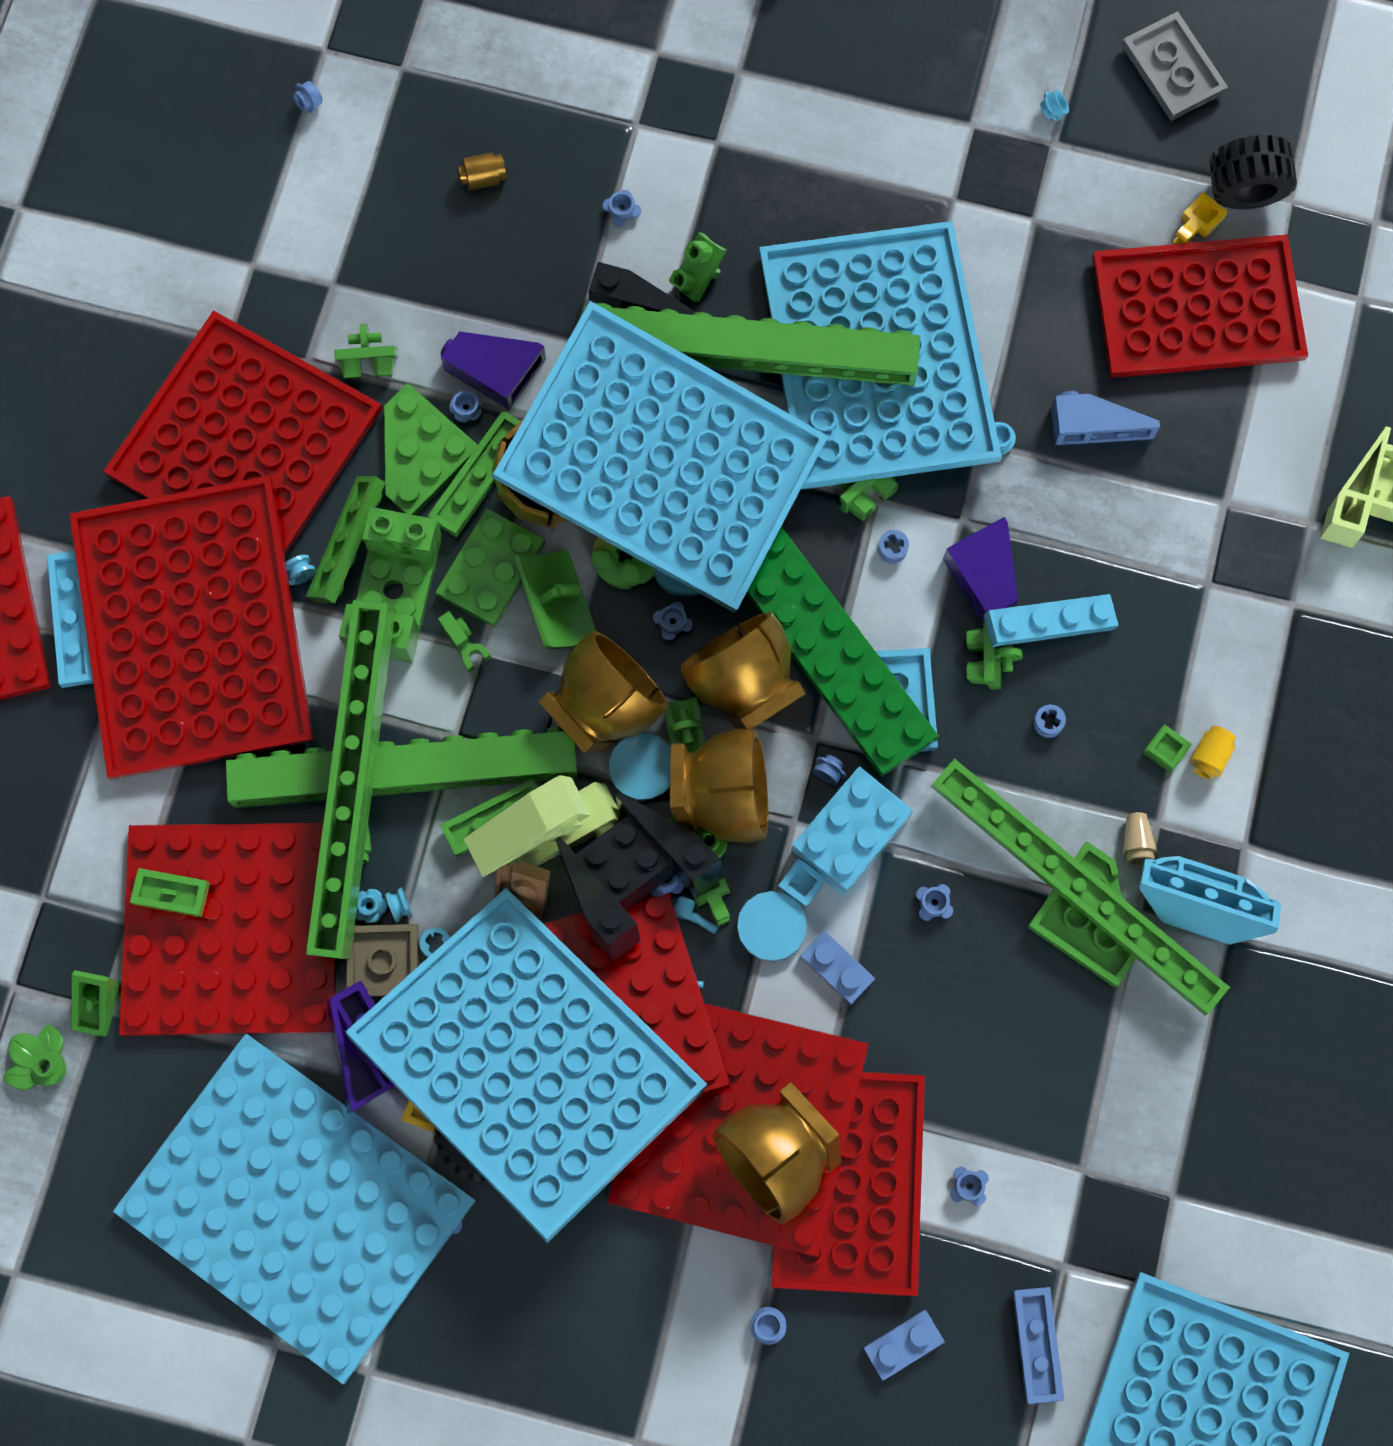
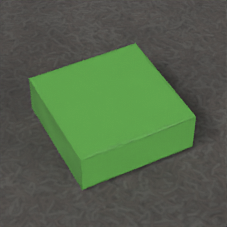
(1167, 748)

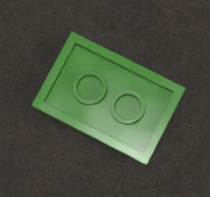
(485, 570)

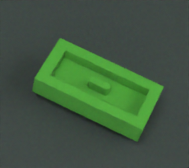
(169, 892)

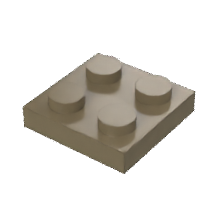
(383, 956)

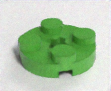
(615, 573)

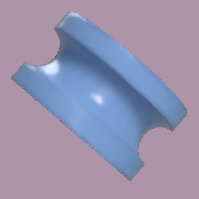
(899, 538)
(1039, 723)

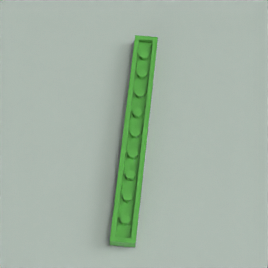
(1080, 887)

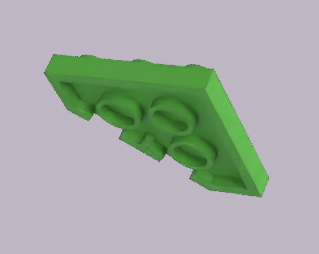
(420, 450)
(1076, 934)

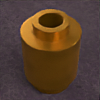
(482, 171)

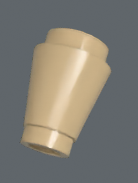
(1138, 840)

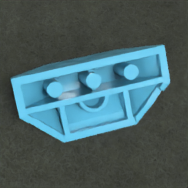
(1208, 900)

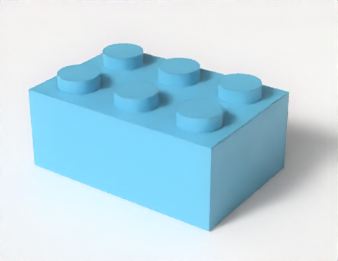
(851, 830)

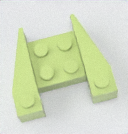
(1364, 494)
(534, 822)

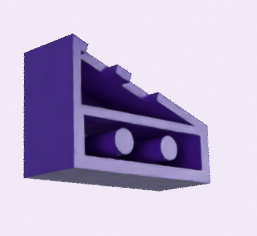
(358, 1074)

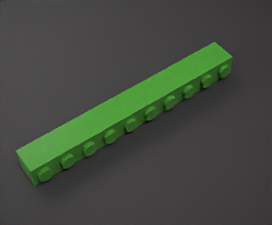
(783, 346)
(407, 768)
(351, 780)

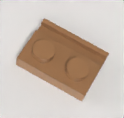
(526, 883)

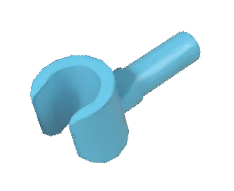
(684, 911)

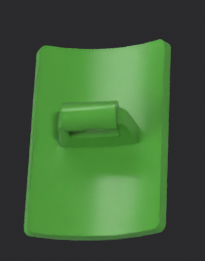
(555, 598)

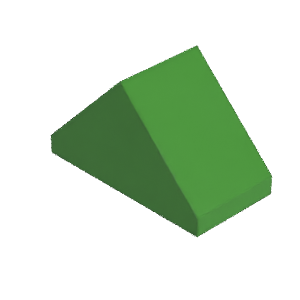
(93, 1002)

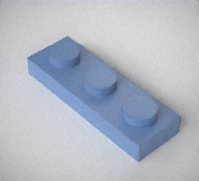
(1038, 1345)

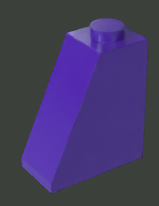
(493, 364)
(985, 568)

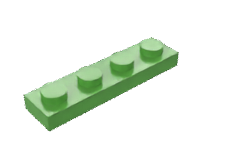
(472, 481)
(345, 540)

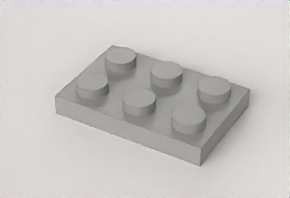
(1174, 66)

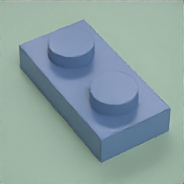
(837, 967)
(903, 1345)

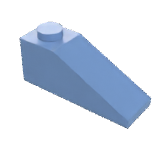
(1094, 420)

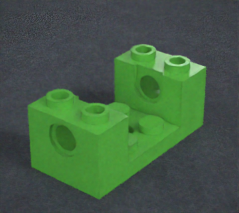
(404, 553)

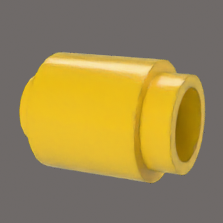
(1213, 752)

